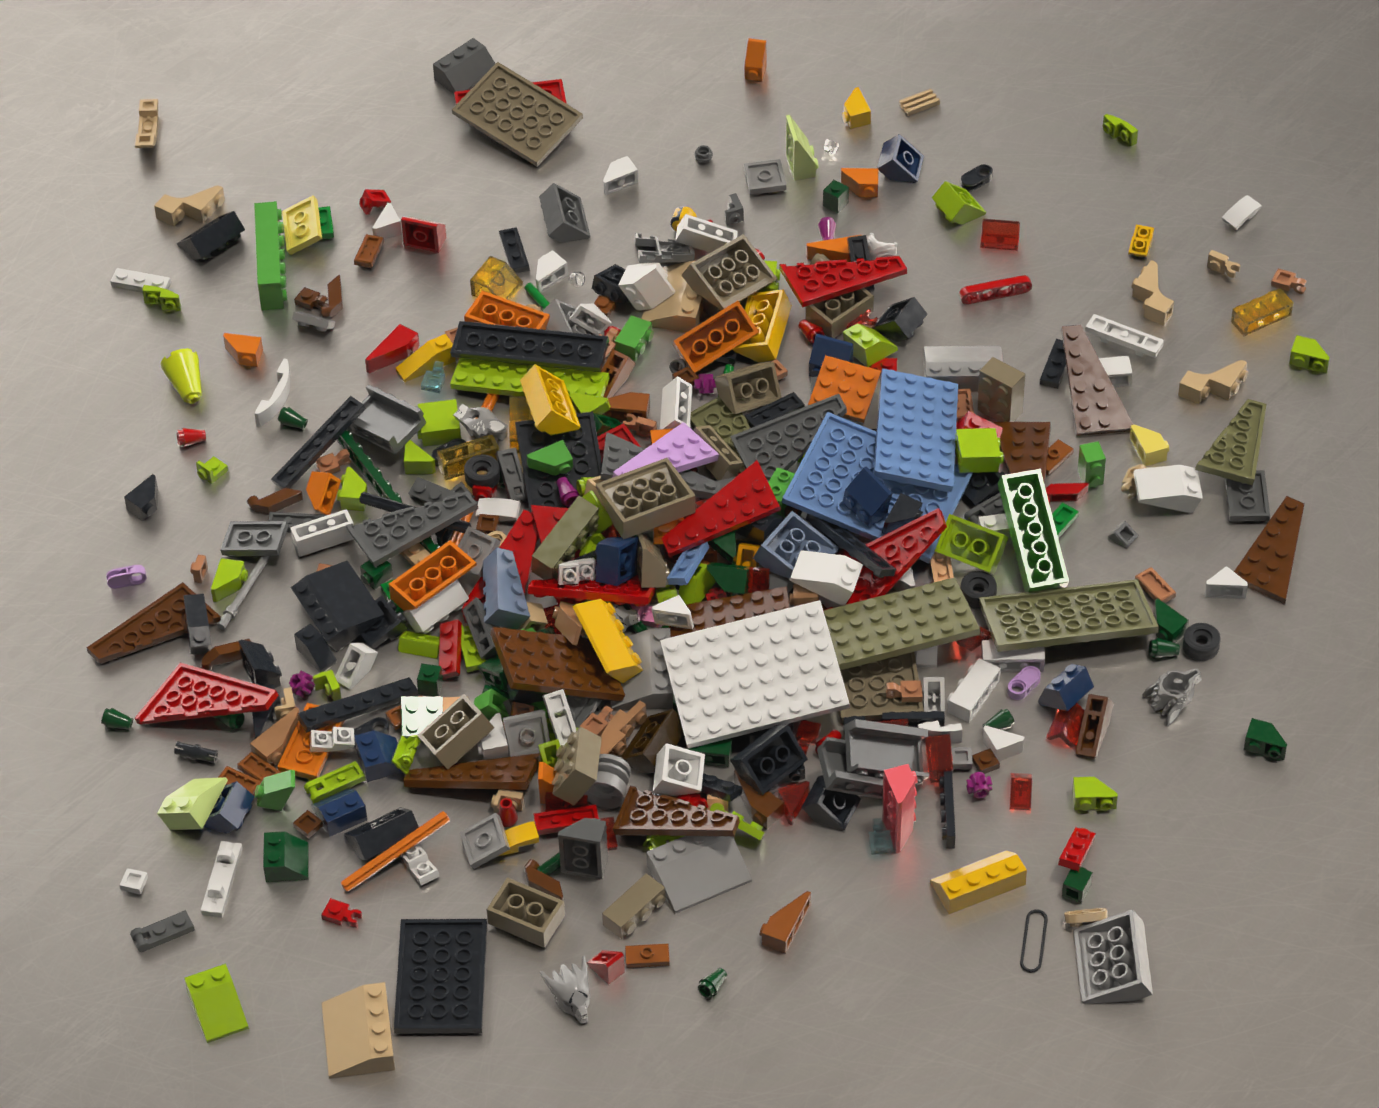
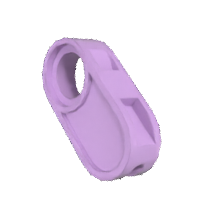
(123, 576)
(1027, 679)

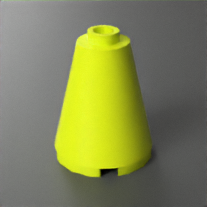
(184, 374)

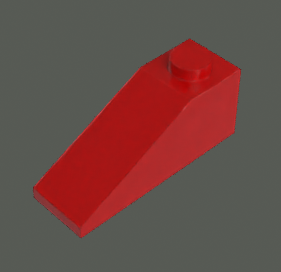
(393, 348)

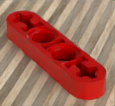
(1022, 285)

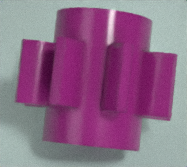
(705, 383)
(301, 683)
(979, 784)

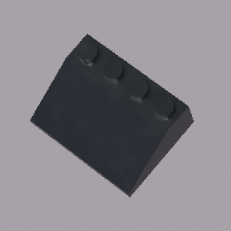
(338, 603)

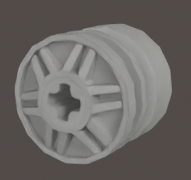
(611, 782)

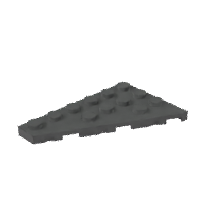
(786, 438)
(619, 451)

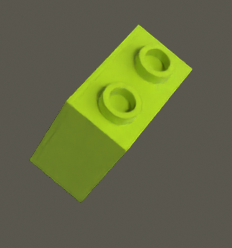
(440, 422)
(978, 450)

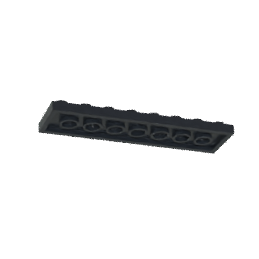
(530, 346)

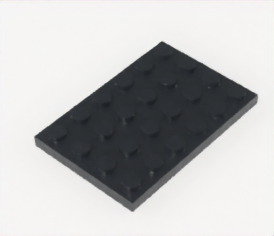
(581, 444)
(441, 976)

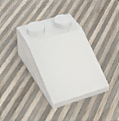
(1169, 487)
(827, 575)

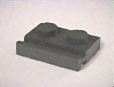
(582, 708)

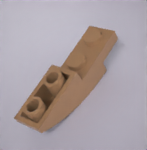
(620, 728)

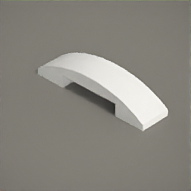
(268, 409)

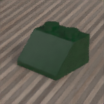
(730, 577)
(285, 857)

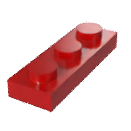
(450, 648)
(558, 820)
(1077, 848)

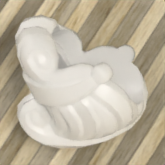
(880, 249)

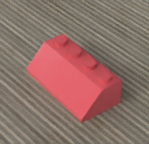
(899, 804)

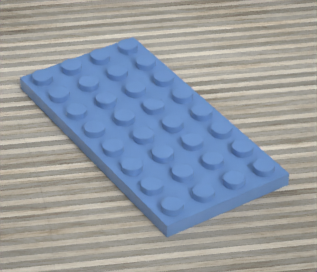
(916, 430)

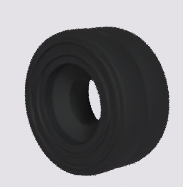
(482, 463)
(974, 580)
(1198, 651)

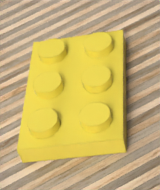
(302, 225)

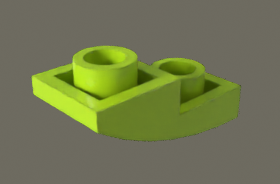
(1117, 127)
(157, 295)

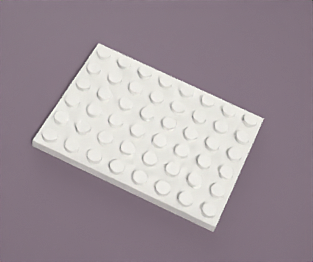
(754, 674)

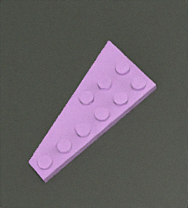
(680, 446)

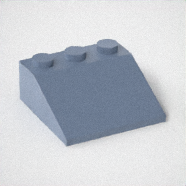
(783, 546)

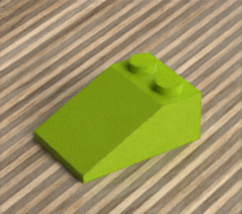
(972, 544)
(216, 1003)

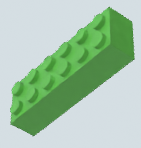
(270, 255)
(1033, 531)

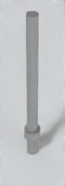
(231, 610)

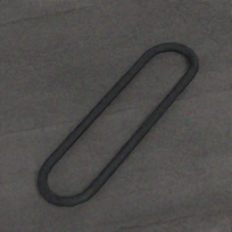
(1042, 943)

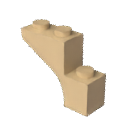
(196, 206)
(1145, 288)
(1221, 382)

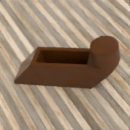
(334, 298)
(275, 501)
(221, 654)
(542, 881)

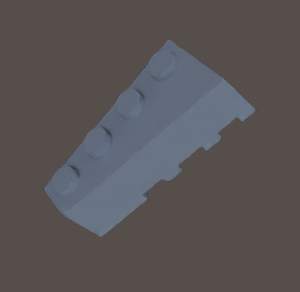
(503, 591)

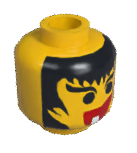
(679, 214)

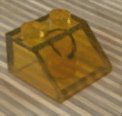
(495, 278)

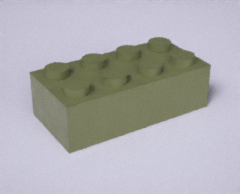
(565, 538)

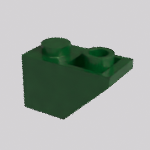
(1265, 740)

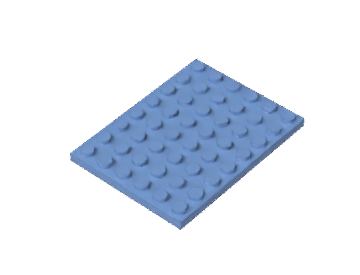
(832, 464)

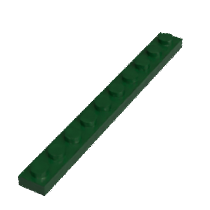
(375, 477)

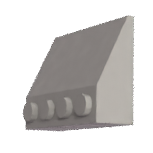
(959, 363)
(653, 683)
(697, 869)
(1113, 960)

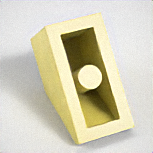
(1149, 445)

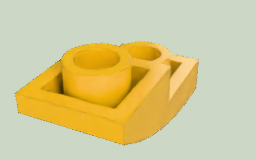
(1141, 240)
(520, 836)

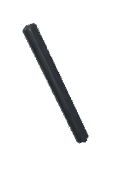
(391, 506)

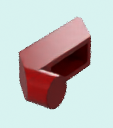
(1066, 491)

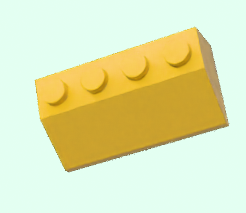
(770, 315)
(549, 402)
(608, 639)
(980, 881)

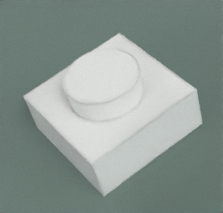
(133, 881)

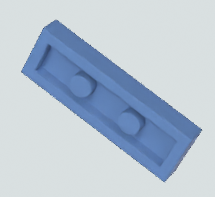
(687, 564)

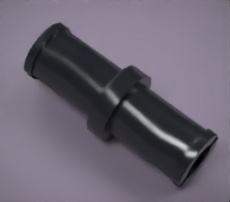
(196, 752)

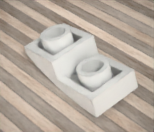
(1241, 211)
(504, 508)
(576, 570)
(934, 730)
(327, 741)
(419, 865)

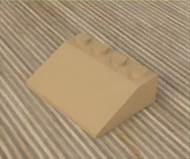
(682, 309)
(358, 1032)

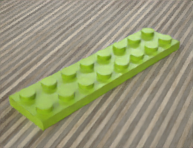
(505, 378)

